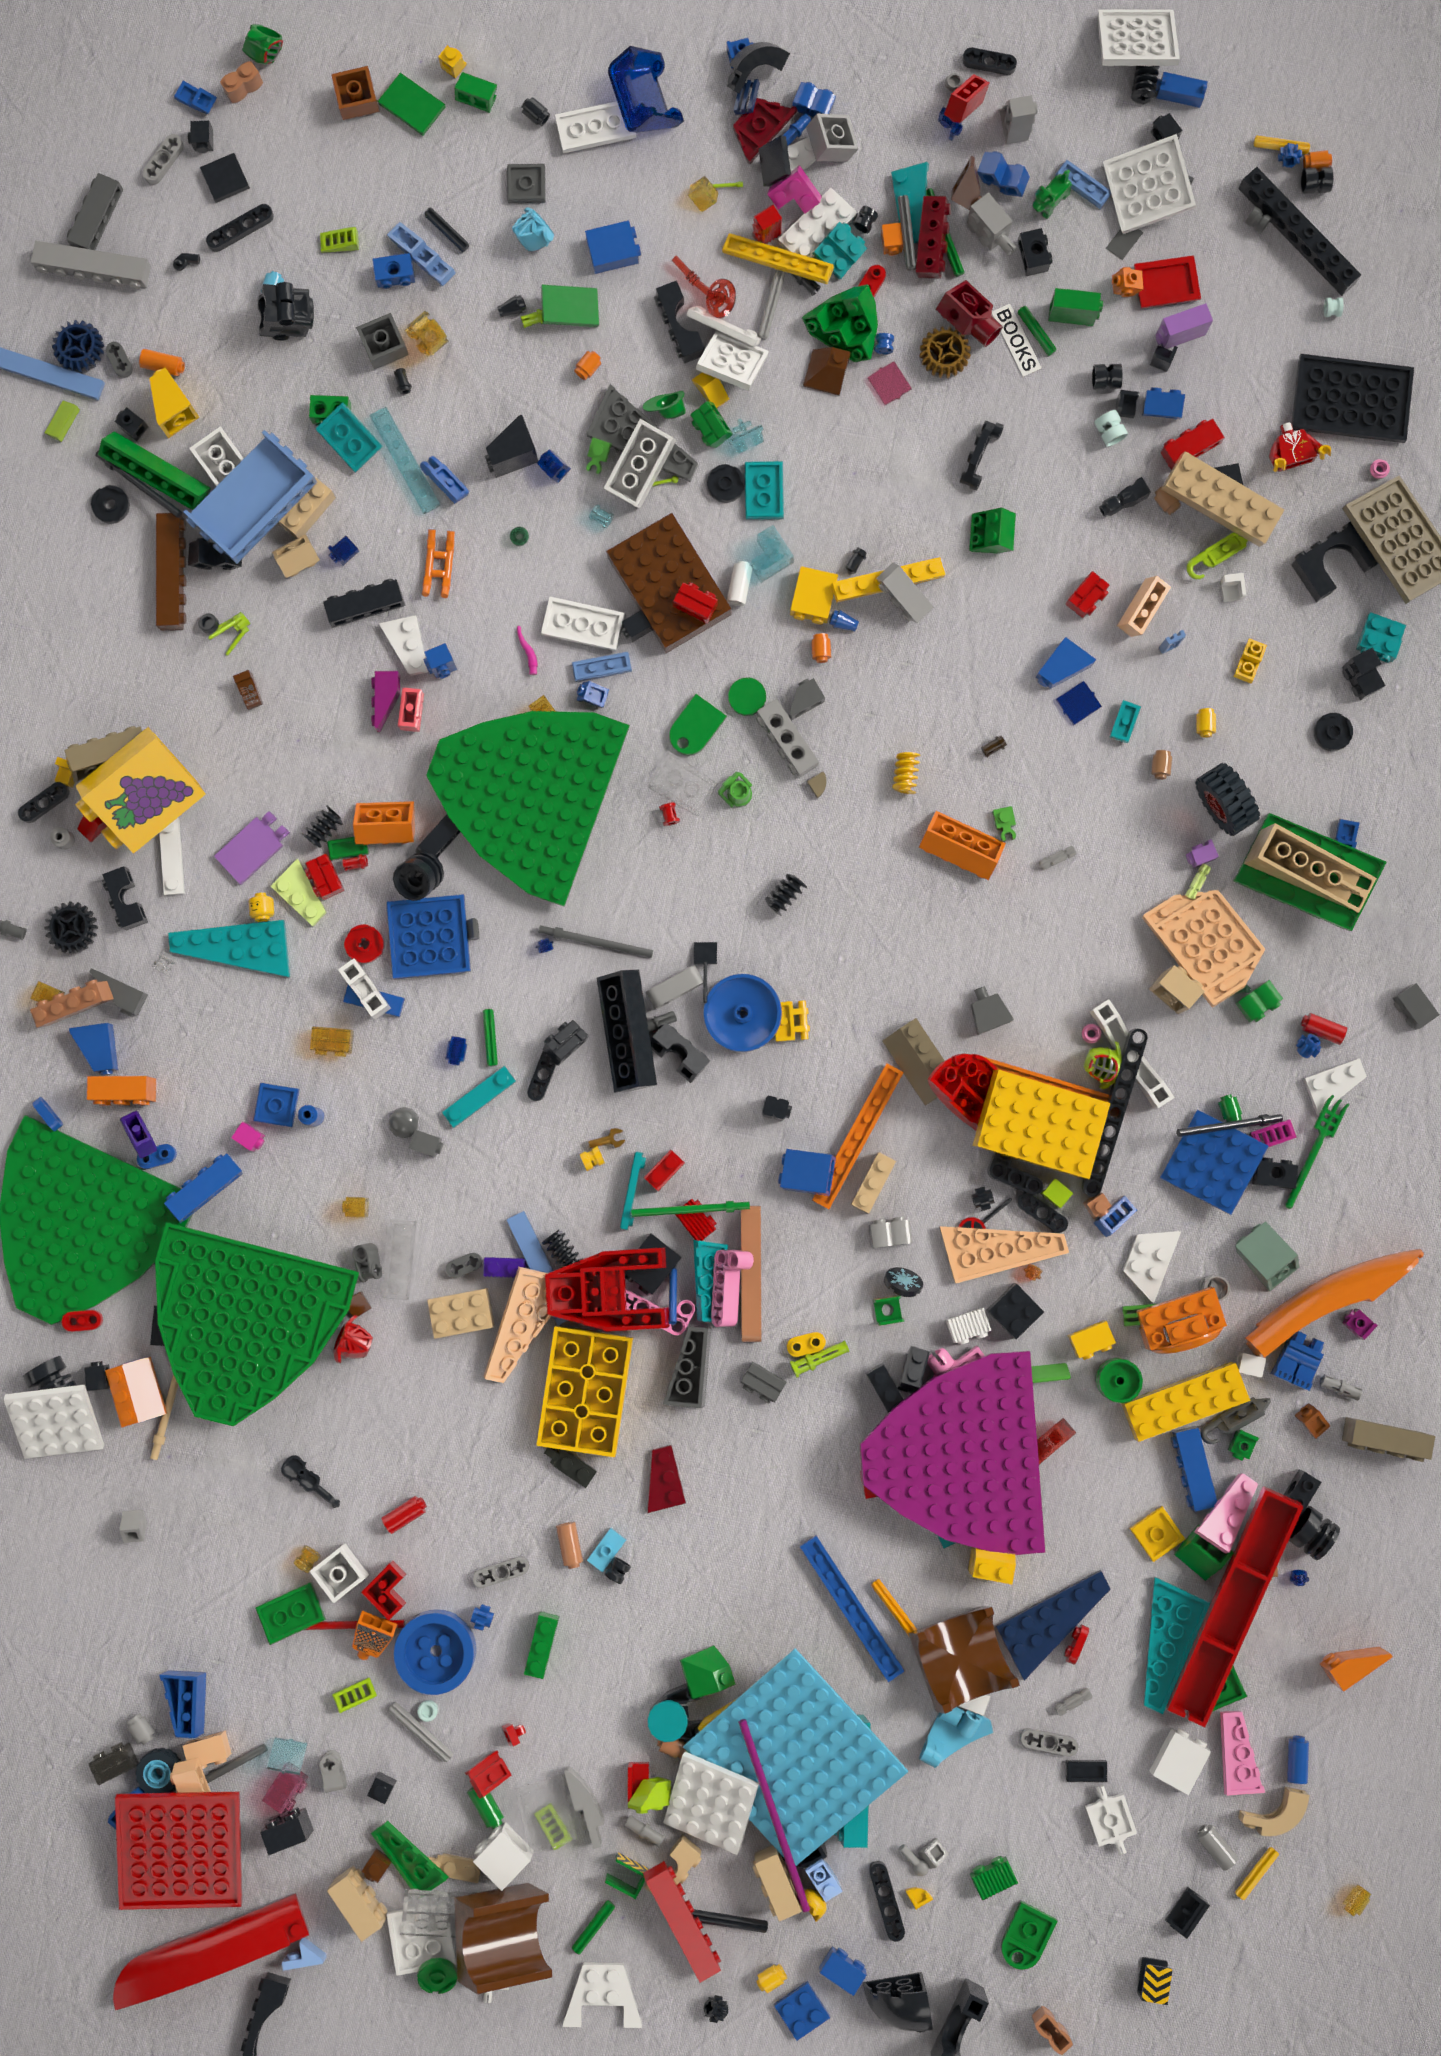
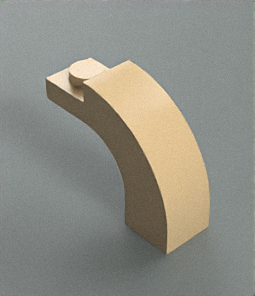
(1281, 1820)

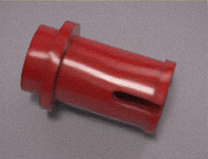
(356, 862)

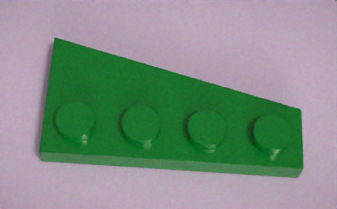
(409, 1861)

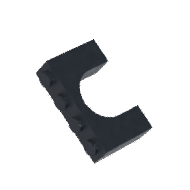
(1311, 568)
(969, 2004)

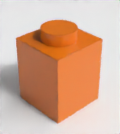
(892, 238)

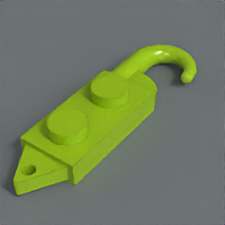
(1217, 553)

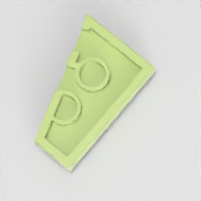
(298, 892)

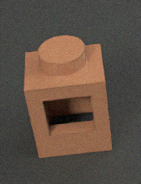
(1097, 1206)

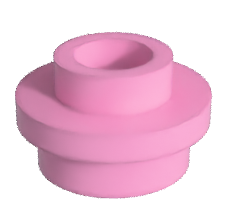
(1383, 465)
(1095, 1029)

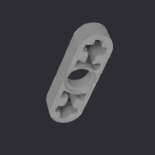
(160, 173)
(485, 1571)
(1034, 1744)

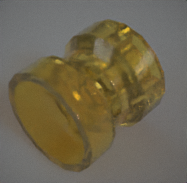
(307, 1559)

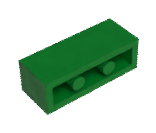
(541, 1645)

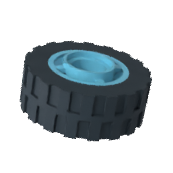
(146, 1771)

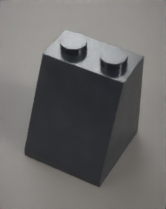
(511, 449)

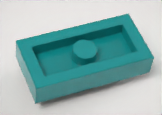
(1125, 721)

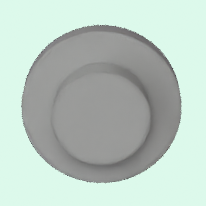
(953, 81)

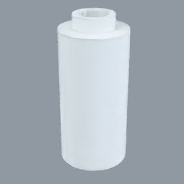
(739, 583)

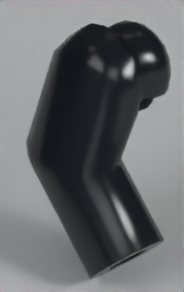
(185, 259)

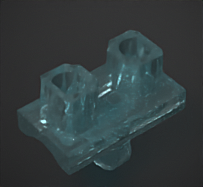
(754, 433)

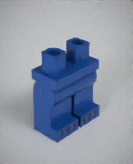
(1298, 1362)

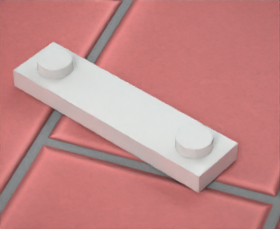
(699, 314)
(172, 859)

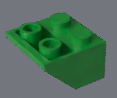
(992, 531)
(1201, 1555)

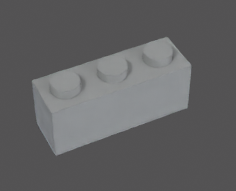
(904, 593)

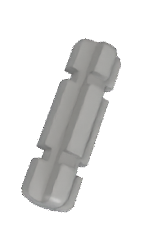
(1057, 857)
(1073, 1701)

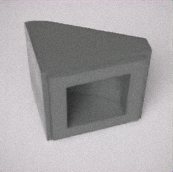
(473, 929)

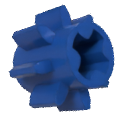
(1290, 155)
(1308, 1046)
(482, 1617)

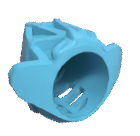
(532, 231)

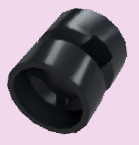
(1317, 180)
(1107, 376)

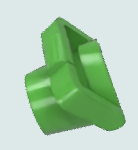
(738, 792)

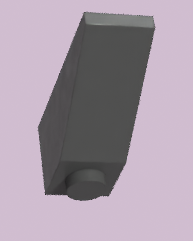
(125, 996)

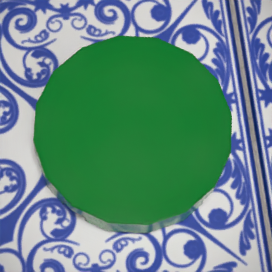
(747, 696)
(437, 1975)

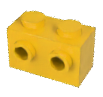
(1092, 1339)

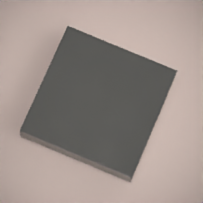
(526, 183)

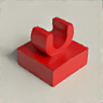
(512, 1733)

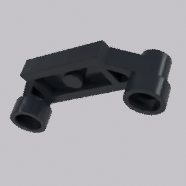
(988, 430)

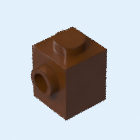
(376, 1866)

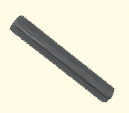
(907, 235)

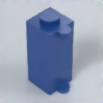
(1181, 89)

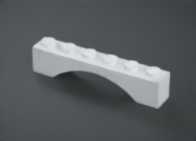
(1115, 1031)

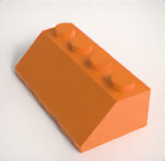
(962, 845)

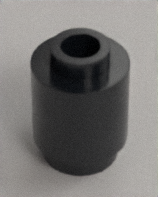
(535, 111)

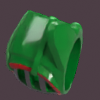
(262, 44)

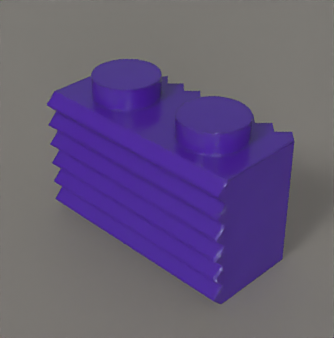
(138, 1134)
(502, 1266)

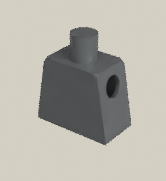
(989, 1011)

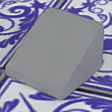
(933, 1853)

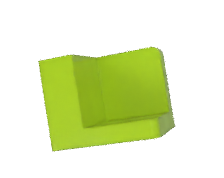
(1057, 1193)

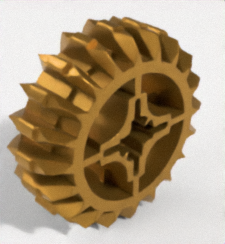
(932, 343)

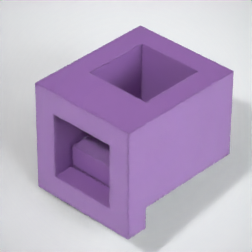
(1202, 854)

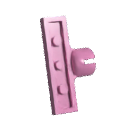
(947, 1363)

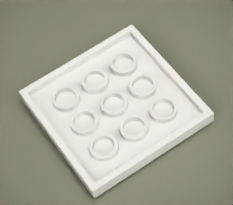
(1138, 38)
(1149, 184)
(54, 1421)
(711, 1803)

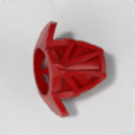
(352, 1342)

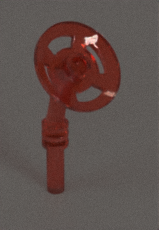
(711, 296)

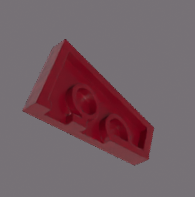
(665, 1482)

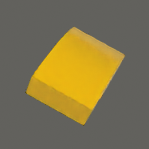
(1250, 660)

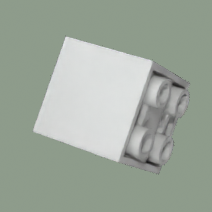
(502, 1855)

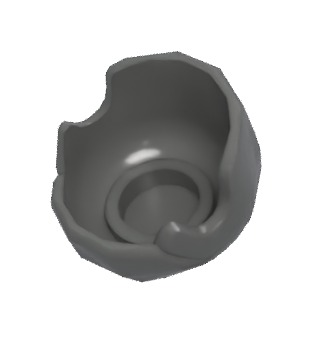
(403, 1122)

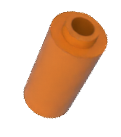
(156, 360)

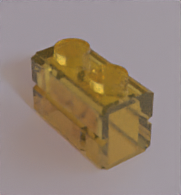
(331, 1040)

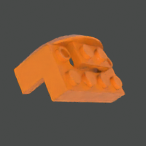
(1184, 1333)

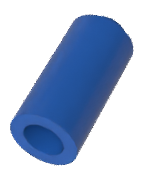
(316, 1118)
(1298, 1760)

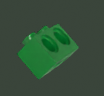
(325, 402)

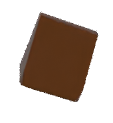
(359, 1304)

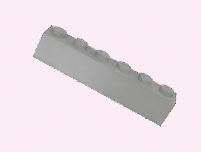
(90, 264)

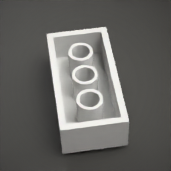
(217, 455)
(640, 463)

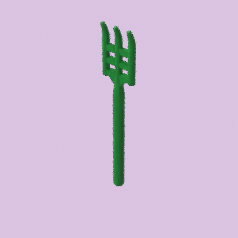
(1323, 1132)

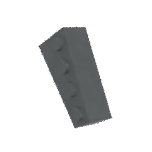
(691, 1370)

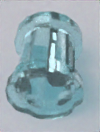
(601, 516)

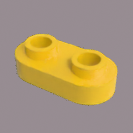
(806, 1344)

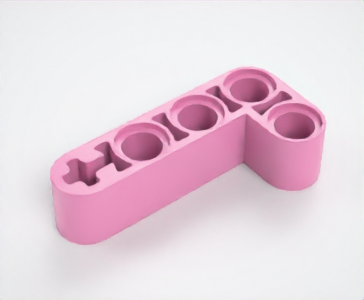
(726, 1285)
(683, 1318)

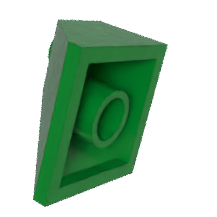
(706, 1672)

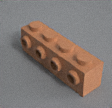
(71, 1004)

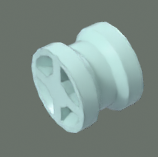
(1333, 307)

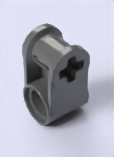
(367, 1260)

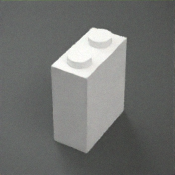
(1180, 1760)

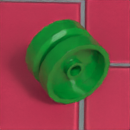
(1107, 1377)

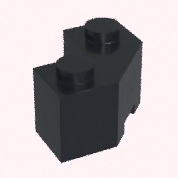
(205, 556)

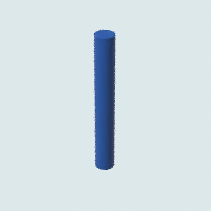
(673, 1296)

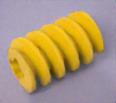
(905, 772)

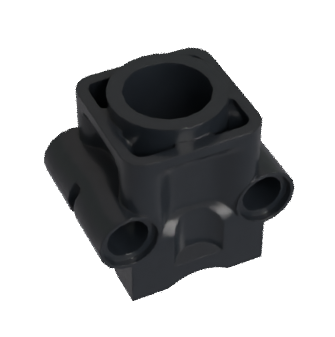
(285, 311)

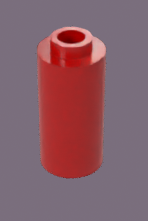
(1324, 1028)
(404, 1514)

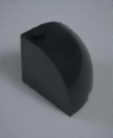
(900, 2001)

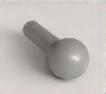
(919, 1865)

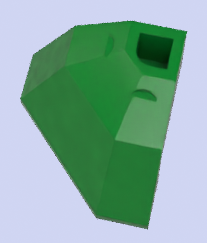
(846, 322)

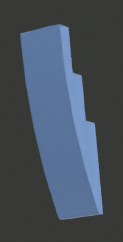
(421, 253)

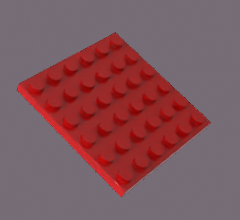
(178, 1850)

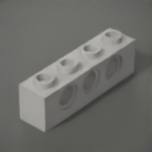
(775, 711)

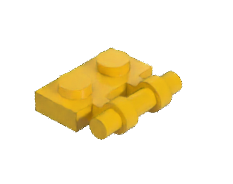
(787, 1029)

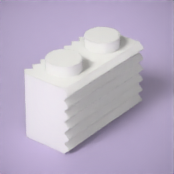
(968, 1325)

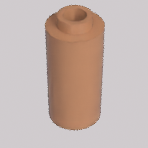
(569, 1544)

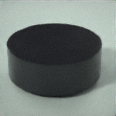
(208, 623)

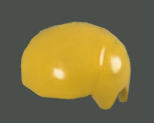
(816, 1903)

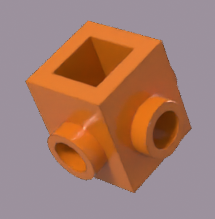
(1127, 282)

